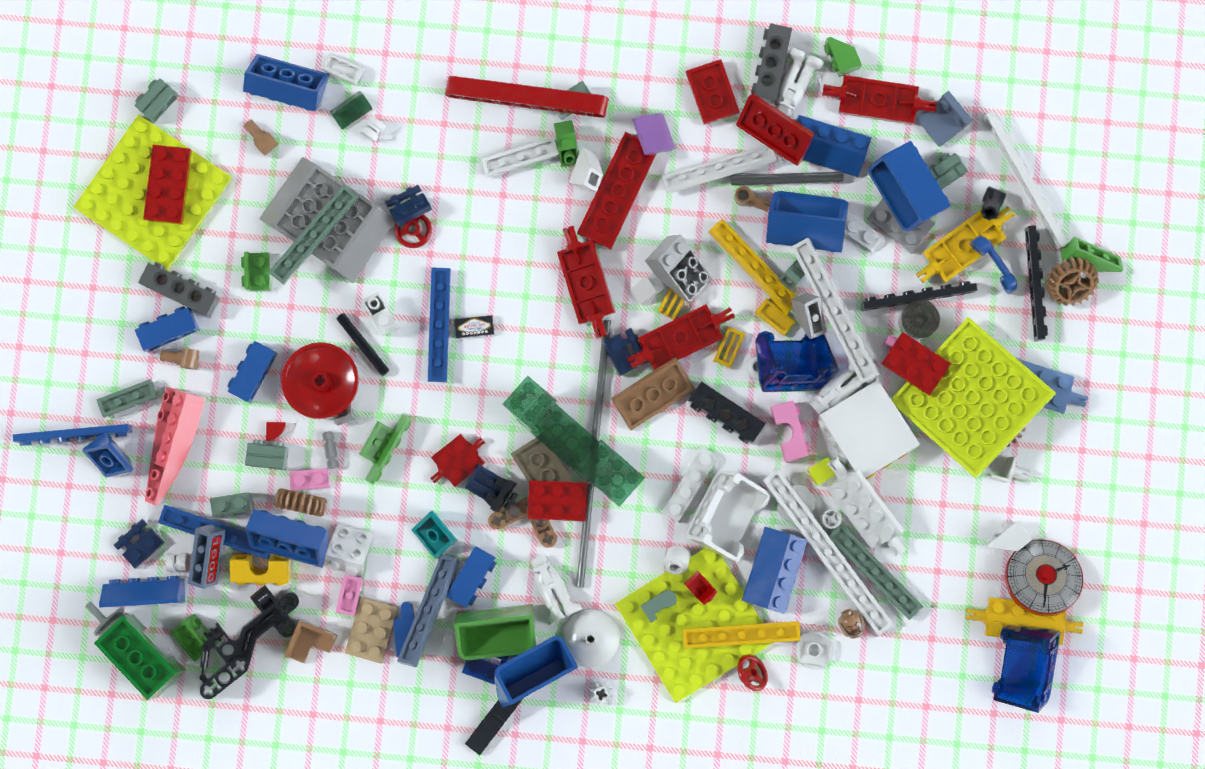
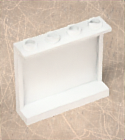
(868, 430)

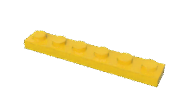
(752, 265)
(741, 634)

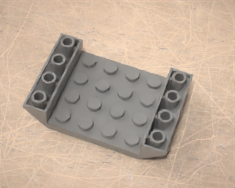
(354, 236)

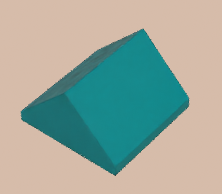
(434, 534)

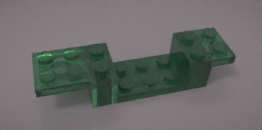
(571, 442)

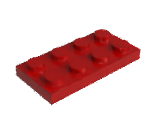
(775, 129)
(167, 184)

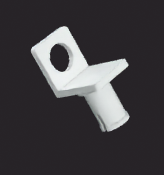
(1011, 471)

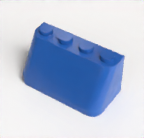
(908, 186)
(804, 216)
(533, 670)

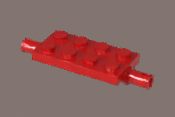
(878, 99)
(586, 282)
(681, 337)

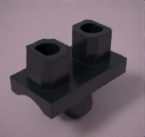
(497, 502)

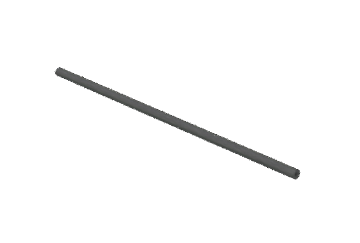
(595, 432)

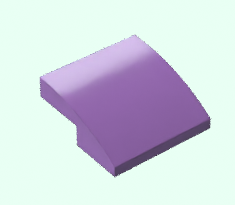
(653, 134)

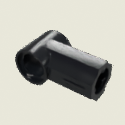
(992, 203)

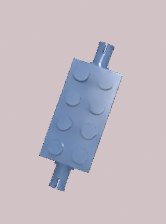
(1061, 384)

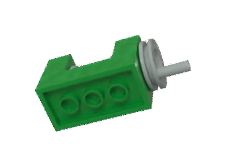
(133, 653)

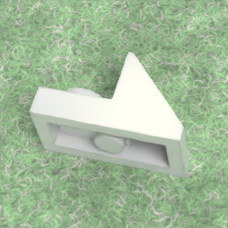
(648, 288)

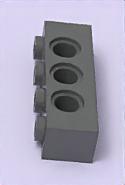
(780, 35)
(150, 279)

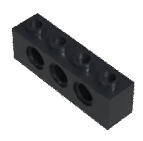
(704, 392)

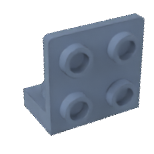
(946, 121)

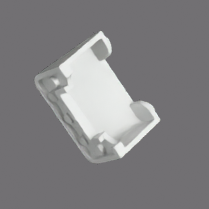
(727, 513)

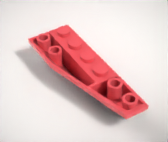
(172, 440)

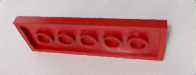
(616, 192)

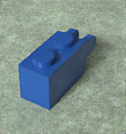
(402, 625)

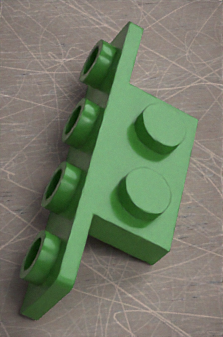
(381, 445)

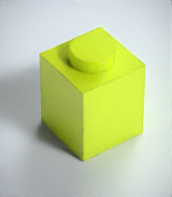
(821, 471)

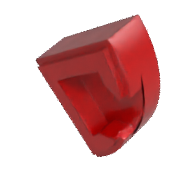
(274, 430)

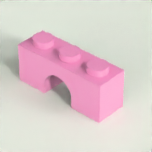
(787, 414)

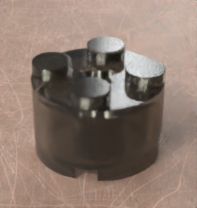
(921, 309)

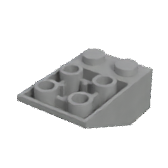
(678, 267)

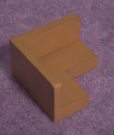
(305, 637)

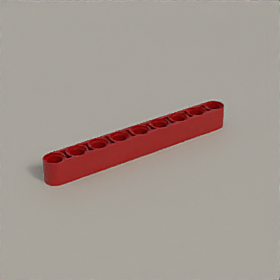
(527, 96)

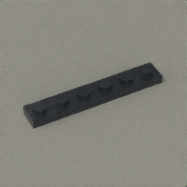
(1035, 275)
(927, 294)

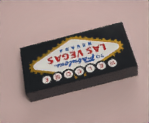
(474, 326)

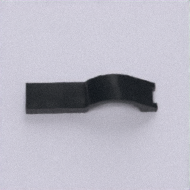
(490, 726)

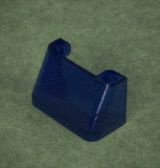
(794, 363)
(1027, 667)

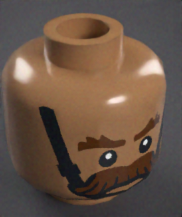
(851, 623)

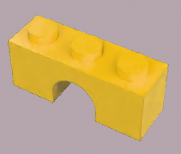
(244, 571)

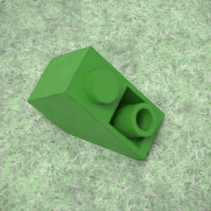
(843, 56)
(566, 143)

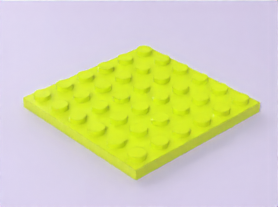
(120, 187)
(979, 400)
(662, 640)

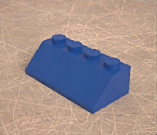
(285, 82)
(835, 147)
(287, 538)
(774, 570)
(142, 593)

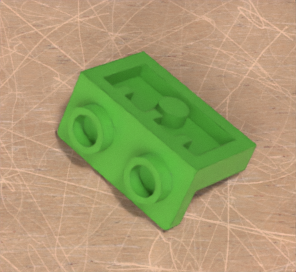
(256, 271)
(190, 636)

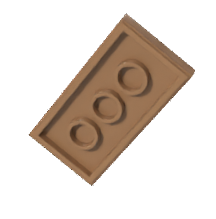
(652, 393)

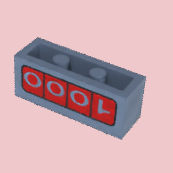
(206, 556)

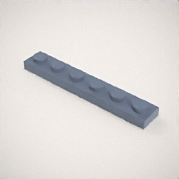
(428, 611)

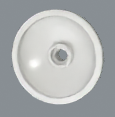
(598, 625)

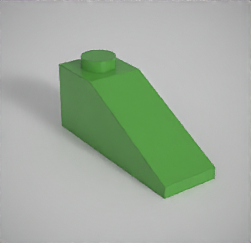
(1101, 259)

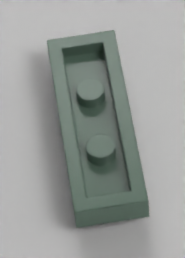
(127, 398)

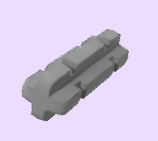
(330, 450)

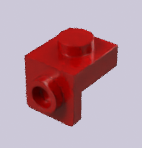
(701, 588)

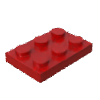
(712, 92)
(915, 363)
(557, 500)

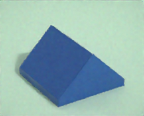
(108, 456)

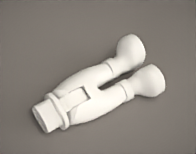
(791, 92)
(833, 393)
(547, 580)

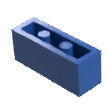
(166, 329)
(251, 371)
(471, 577)

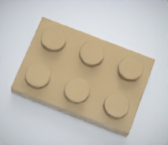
(371, 630)

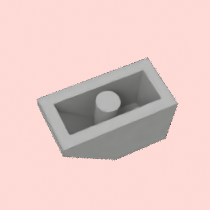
(809, 314)

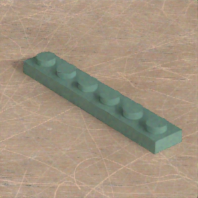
(313, 234)
(875, 571)

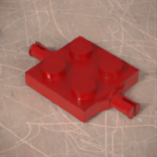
(457, 460)

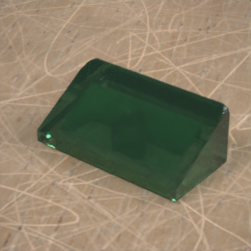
(351, 110)

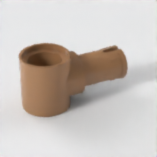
(263, 140)
(752, 200)
(185, 358)

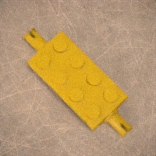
(953, 251)
(1006, 612)

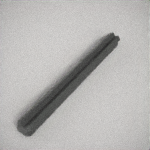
(786, 178)

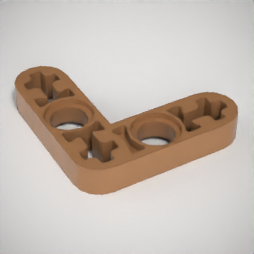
(523, 513)

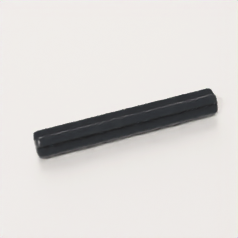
(363, 345)

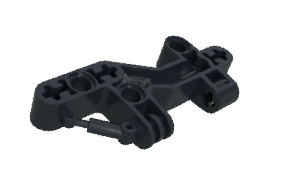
(244, 644)

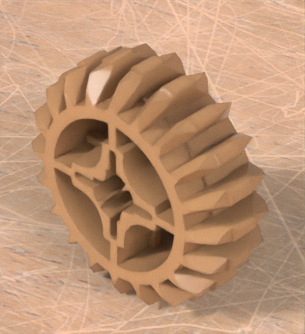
(1074, 285)
(300, 502)

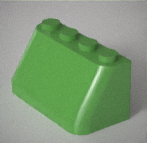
(495, 632)

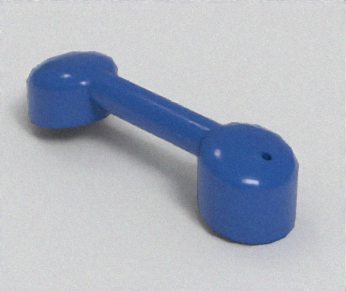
(984, 246)

